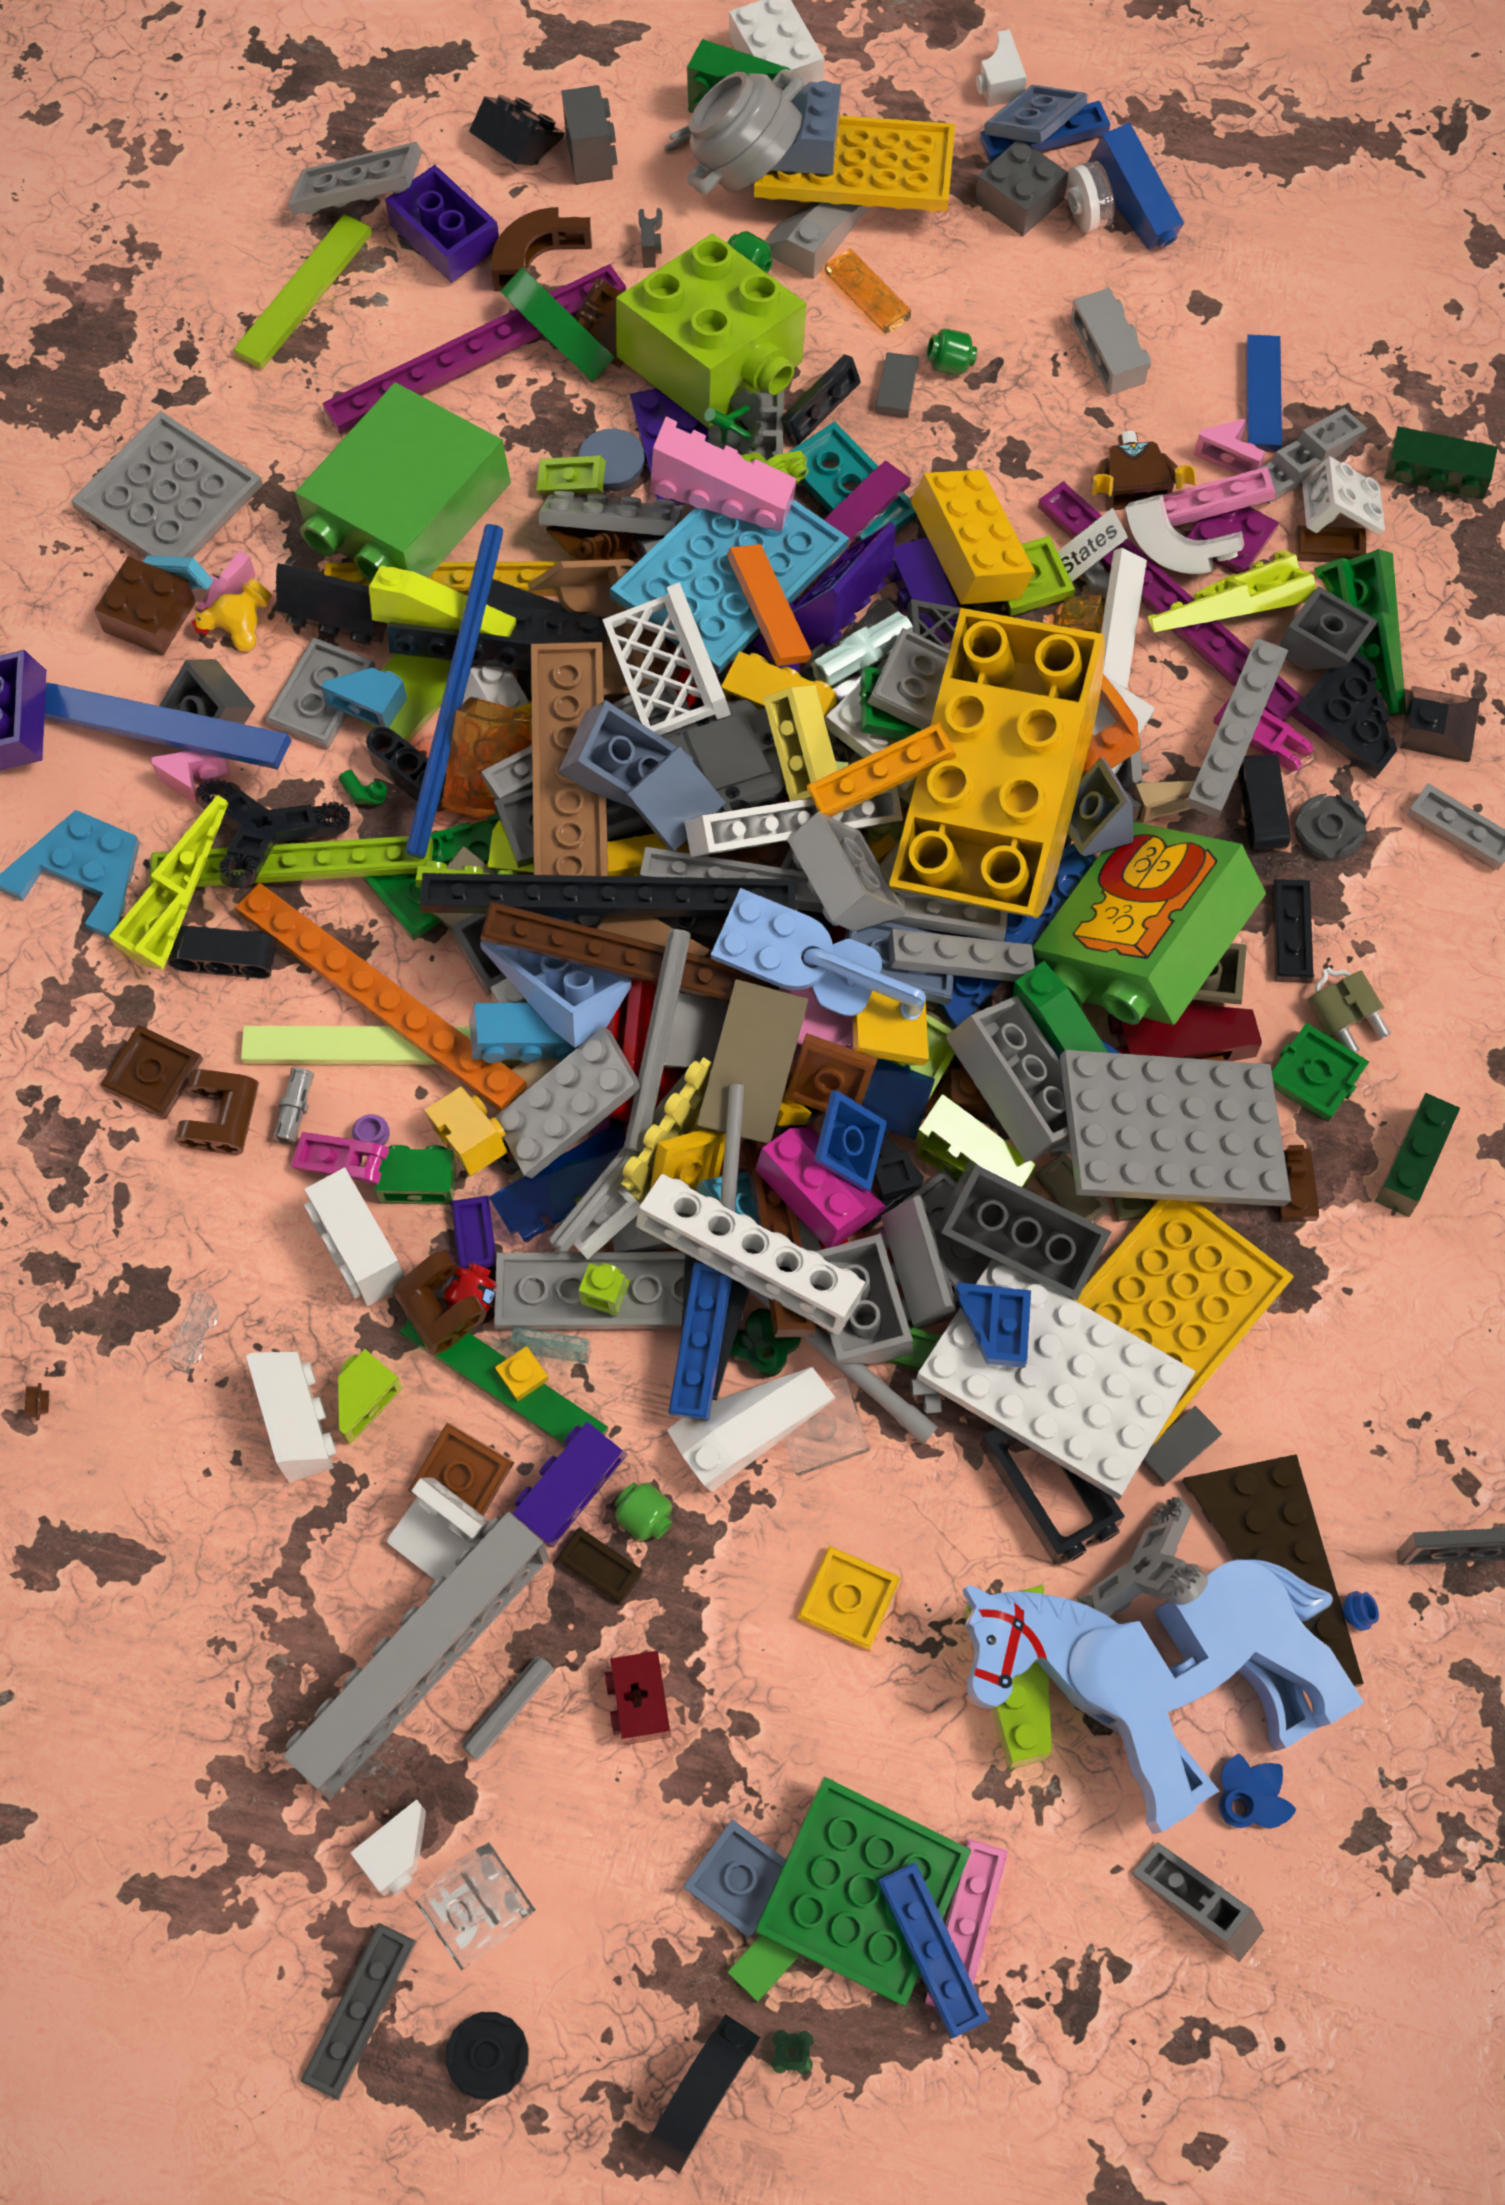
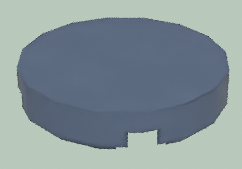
(622, 454)

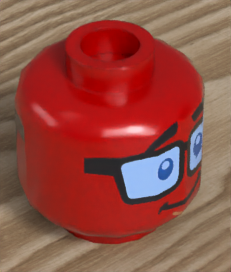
(470, 1282)

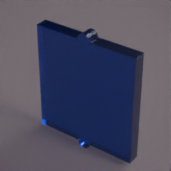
(898, 1097)

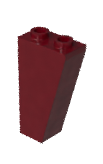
(1197, 1034)

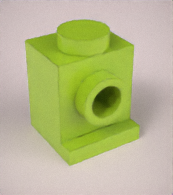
(603, 1288)

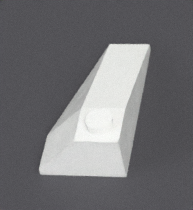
(748, 1425)

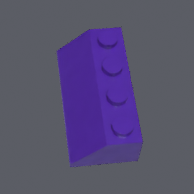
(845, 588)

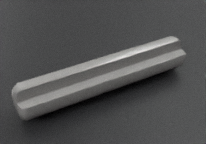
(507, 1707)

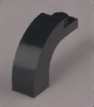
(701, 2093)

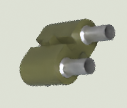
(1347, 1004)

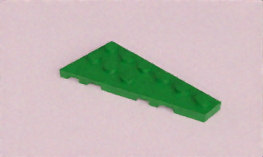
(399, 890)

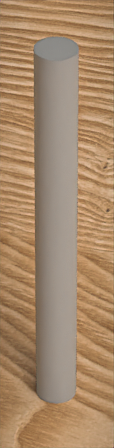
(732, 1147)

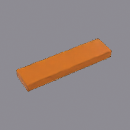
(769, 605)

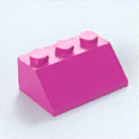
(815, 1194)

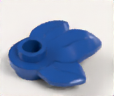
(1257, 1790)

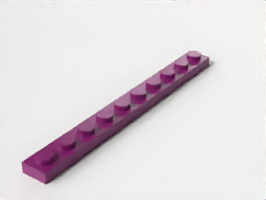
(459, 354)
(1160, 591)

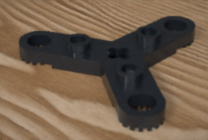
(251, 843)

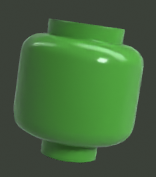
(643, 1511)

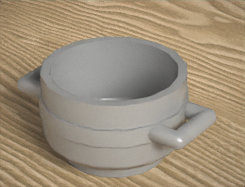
(743, 129)

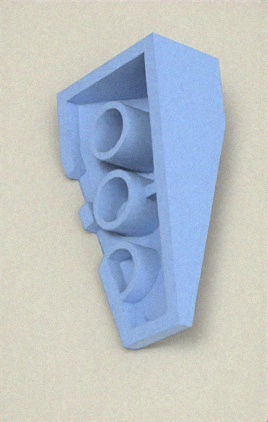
(565, 995)

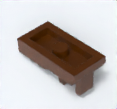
(1302, 1186)

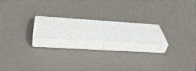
(1122, 614)

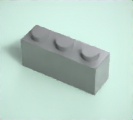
(1110, 341)

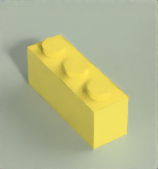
(800, 738)

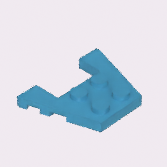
(85, 855)

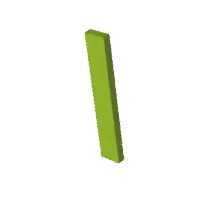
(302, 292)

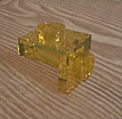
(1083, 613)

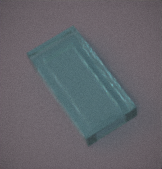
(552, 1345)

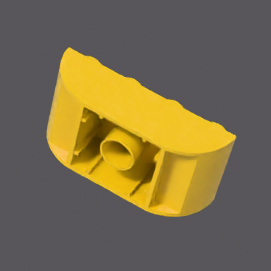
(1021, 723)

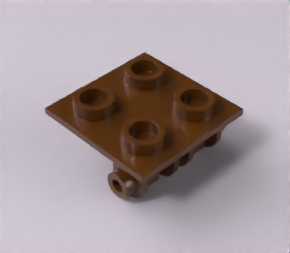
(599, 315)
(593, 543)

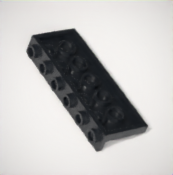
(513, 652)

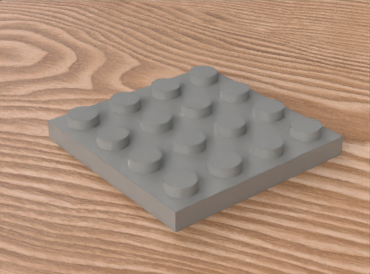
(167, 490)

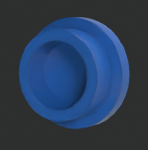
(1360, 1610)

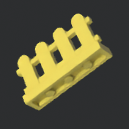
(679, 1120)

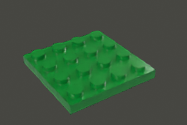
(829, 1893)

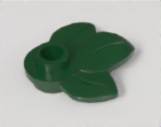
(760, 1341)

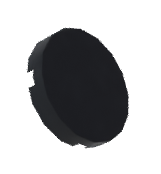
(487, 2055)

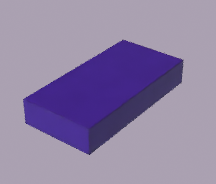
(474, 1232)

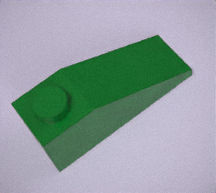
(1056, 1011)

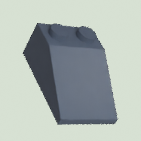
(612, 752)

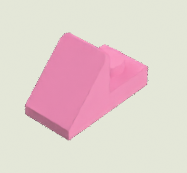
(1223, 447)
(183, 768)

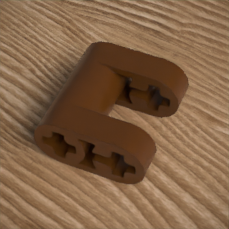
(234, 1115)
(433, 1325)

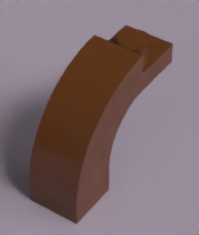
(533, 236)

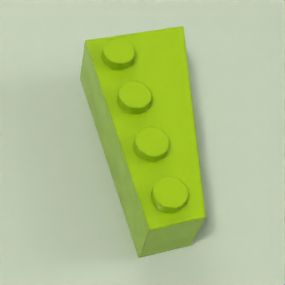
(1025, 1716)

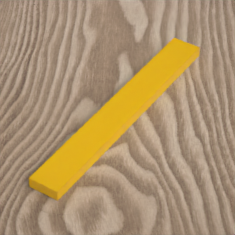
(459, 574)

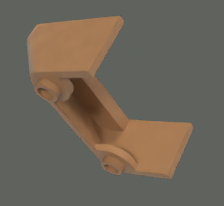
(585, 589)

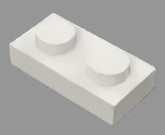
(608, 1222)

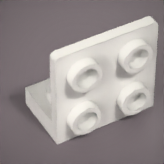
(1339, 489)
(437, 1529)

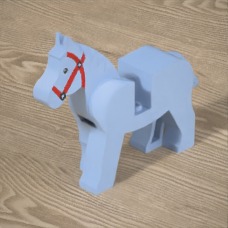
(1113, 1672)

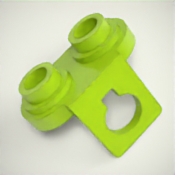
(791, 463)

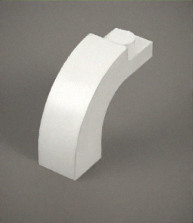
(1169, 548)

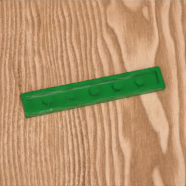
(541, 1408)

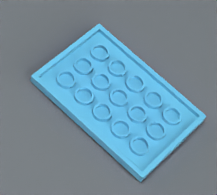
(698, 560)

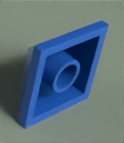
(850, 1141)

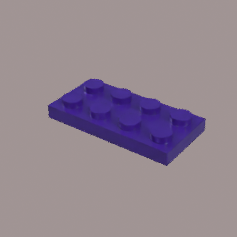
(650, 411)

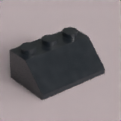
(326, 603)

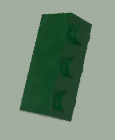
(1441, 462)
(1417, 1155)

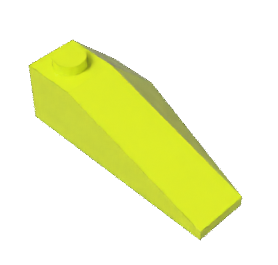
(417, 600)

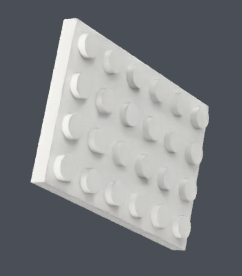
(1087, 1390)

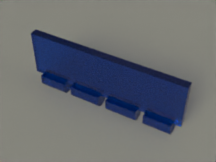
(556, 1186)

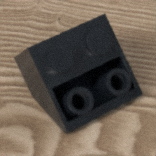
(515, 129)

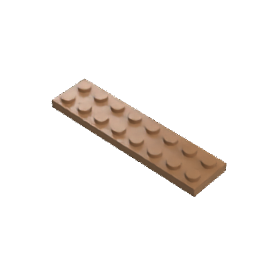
(566, 816)

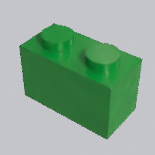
(417, 1176)

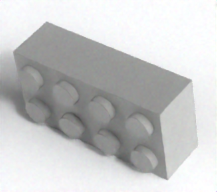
(1015, 1075)

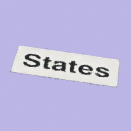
(1092, 544)

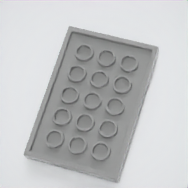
(1174, 1129)

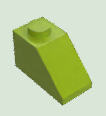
(363, 1393)

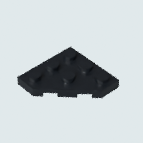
(1350, 715)

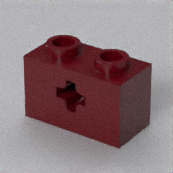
(643, 1674)

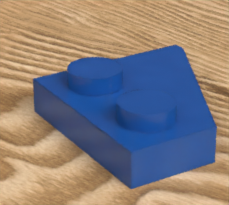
(998, 1321)

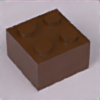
(145, 605)

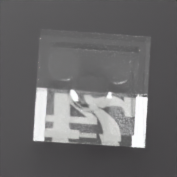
(475, 1905)

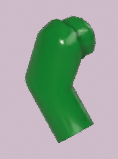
(362, 794)

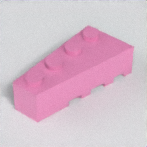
(719, 479)

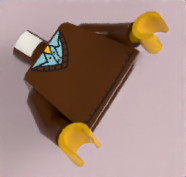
(1137, 472)

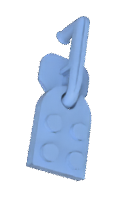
(769, 945)

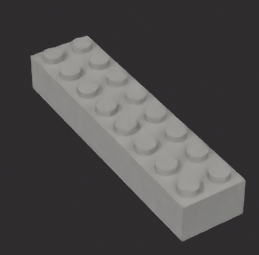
(417, 1655)

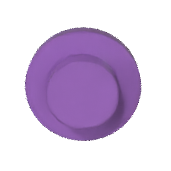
(371, 1129)

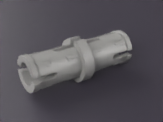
(293, 1105)

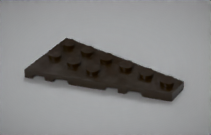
(1268, 1517)

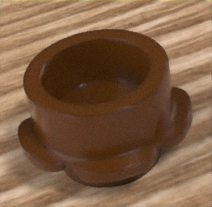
(36, 1401)

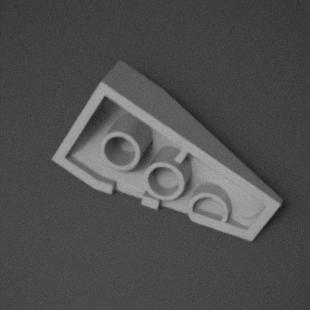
(813, 235)

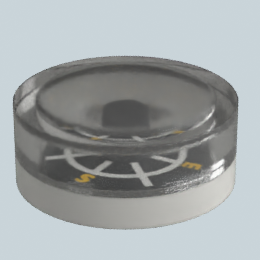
(1090, 196)

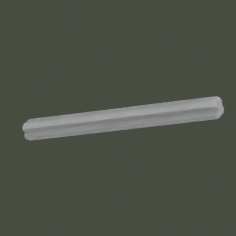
(657, 1038)
(603, 1187)

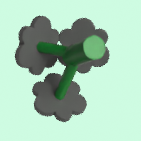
(747, 409)

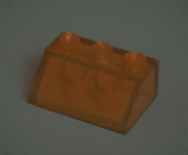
(480, 738)

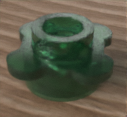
(783, 2061)

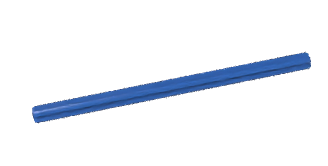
(454, 691)

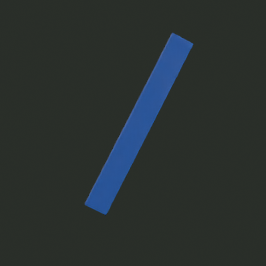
(166, 726)

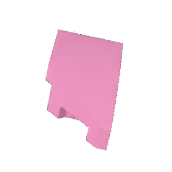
(237, 572)

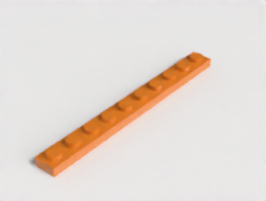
(380, 996)

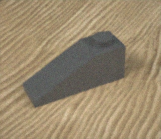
(1200, 1901)

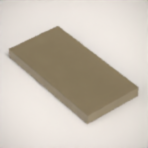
(756, 1053)

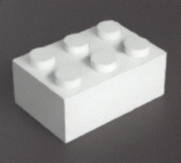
(778, 35)
(353, 1237)

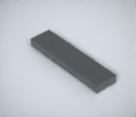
(358, 2011)

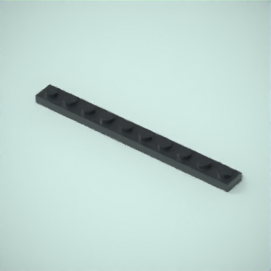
(596, 894)

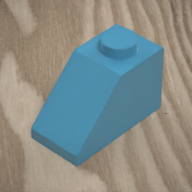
(367, 695)

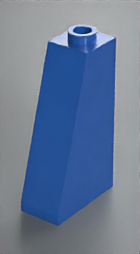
(1137, 187)

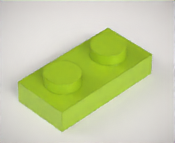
(571, 474)

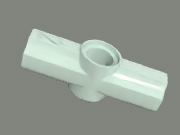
(859, 650)

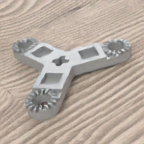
(1152, 1566)

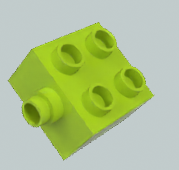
(711, 328)

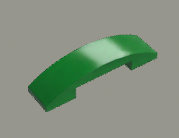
(557, 324)

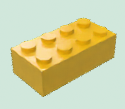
(972, 536)

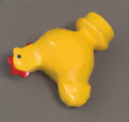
(235, 614)

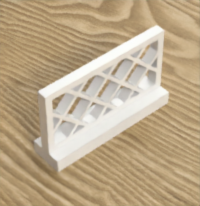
(696, 660)

